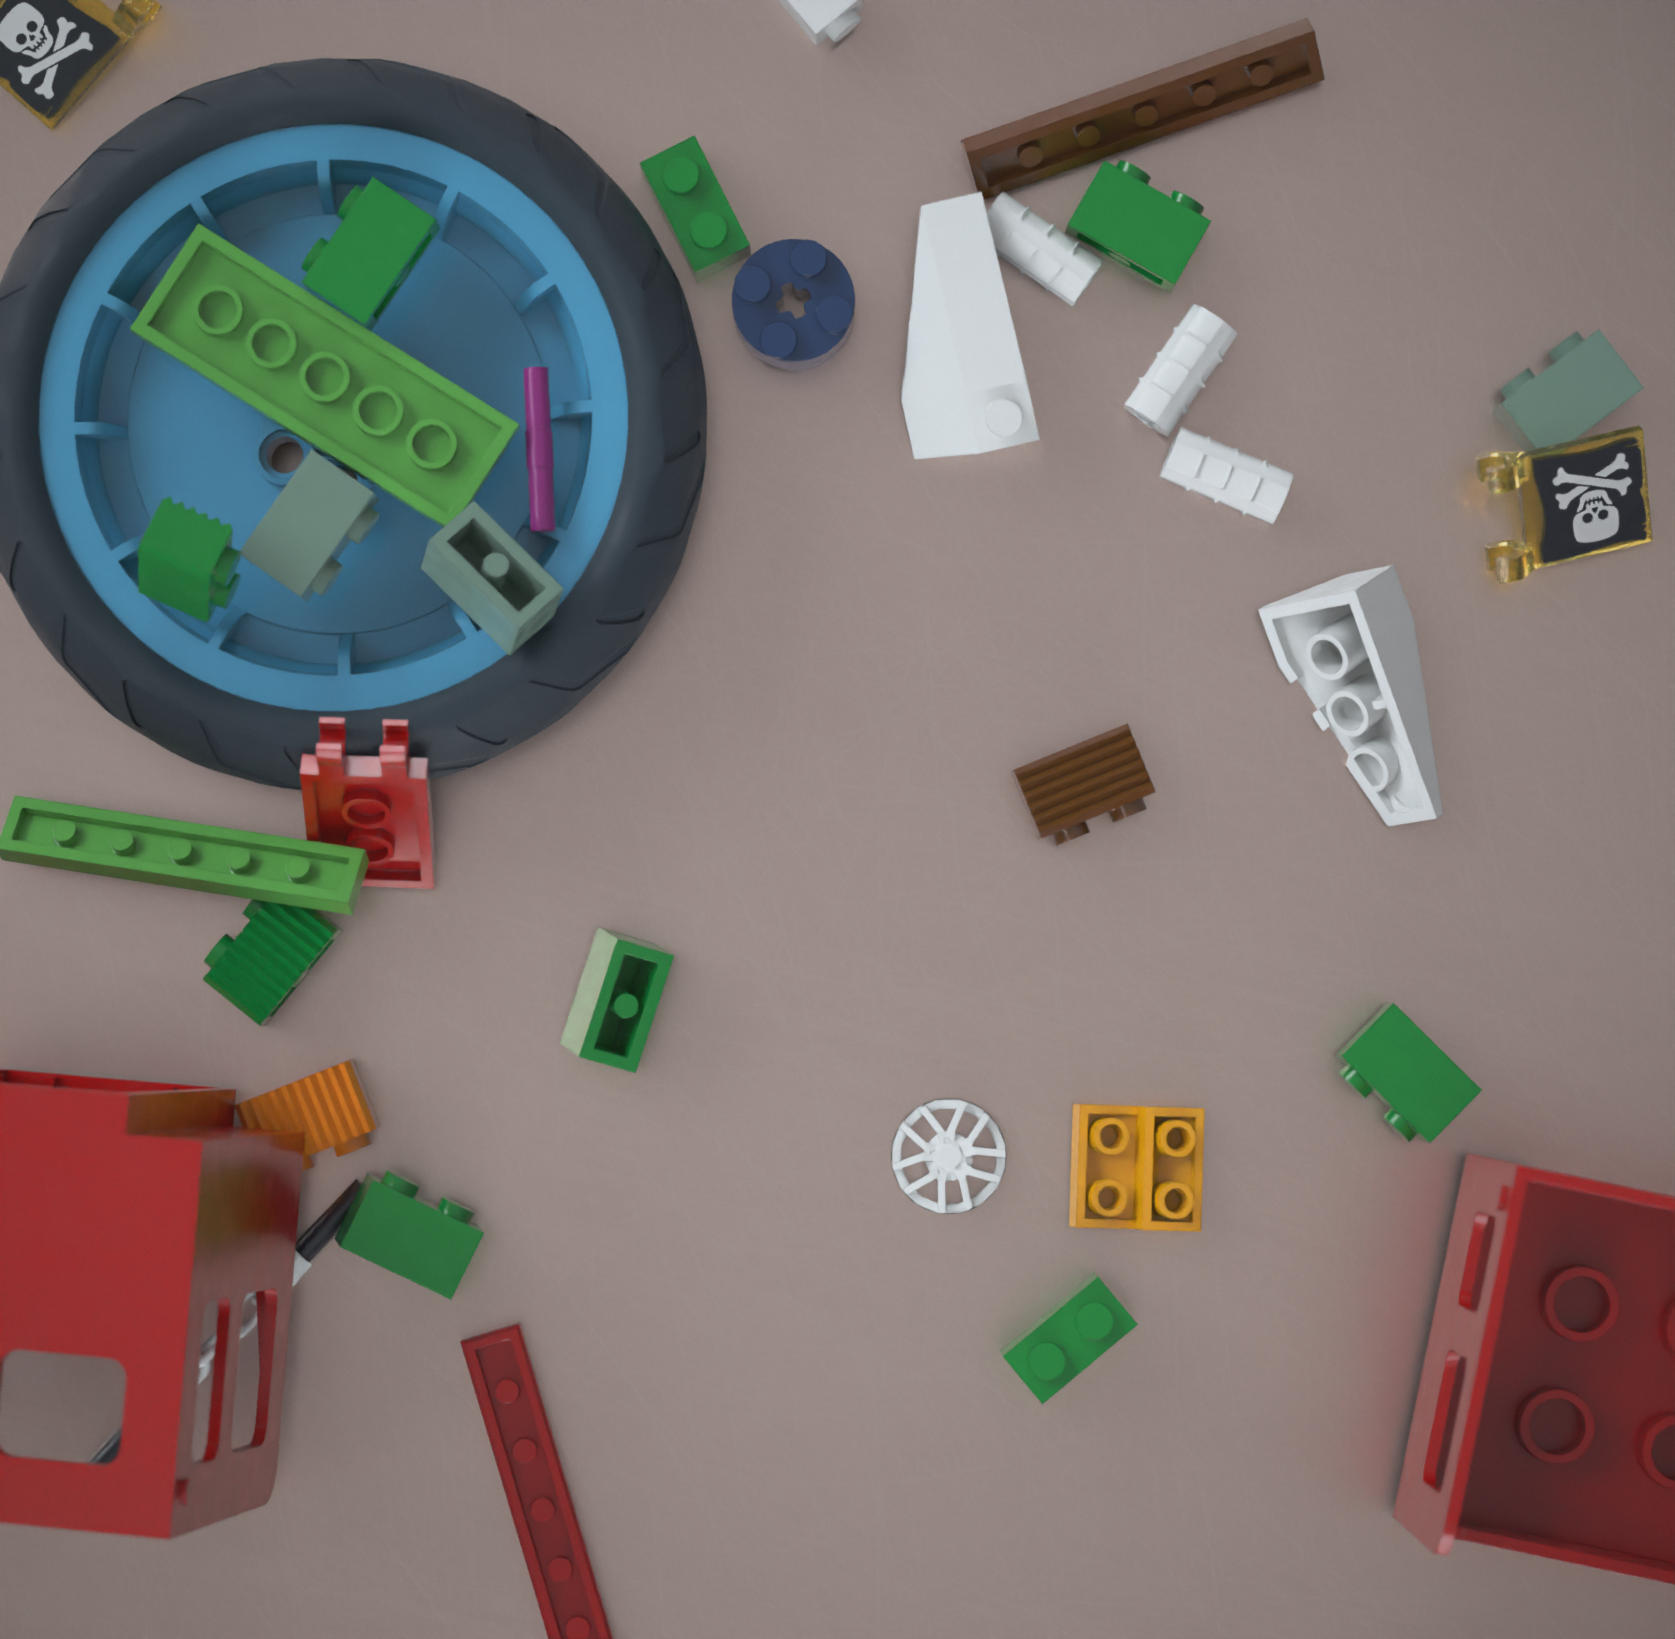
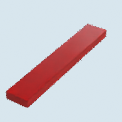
(536, 1485)

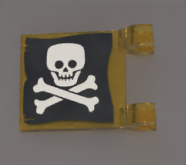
(61, 47)
(1572, 500)

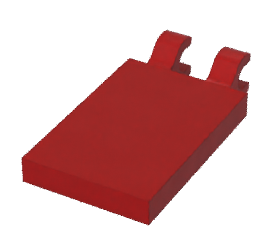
(372, 804)

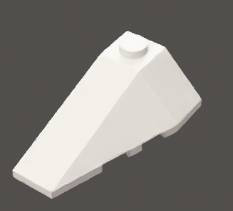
(963, 358)
(1362, 670)

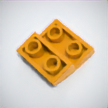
(1136, 1167)

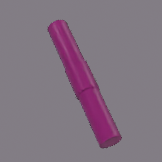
(539, 449)

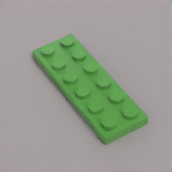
(324, 377)

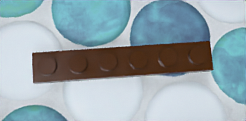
(1143, 109)

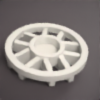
(948, 1156)

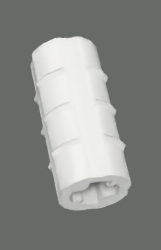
(1041, 249)
(1180, 369)
(1226, 475)

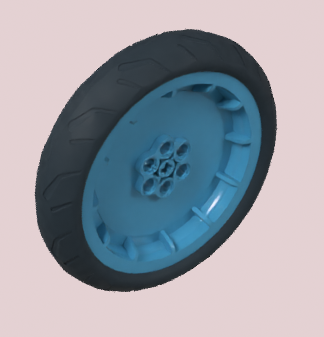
(528, 270)

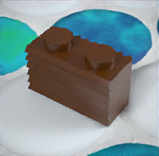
(1083, 784)

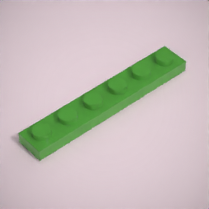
(183, 855)

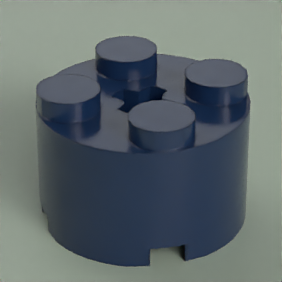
(807, 272)

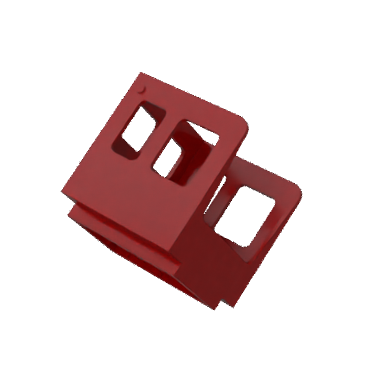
(113, 1239)
(1550, 1375)

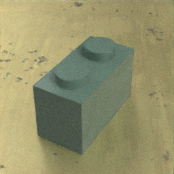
(1569, 395)
(312, 527)
(491, 578)

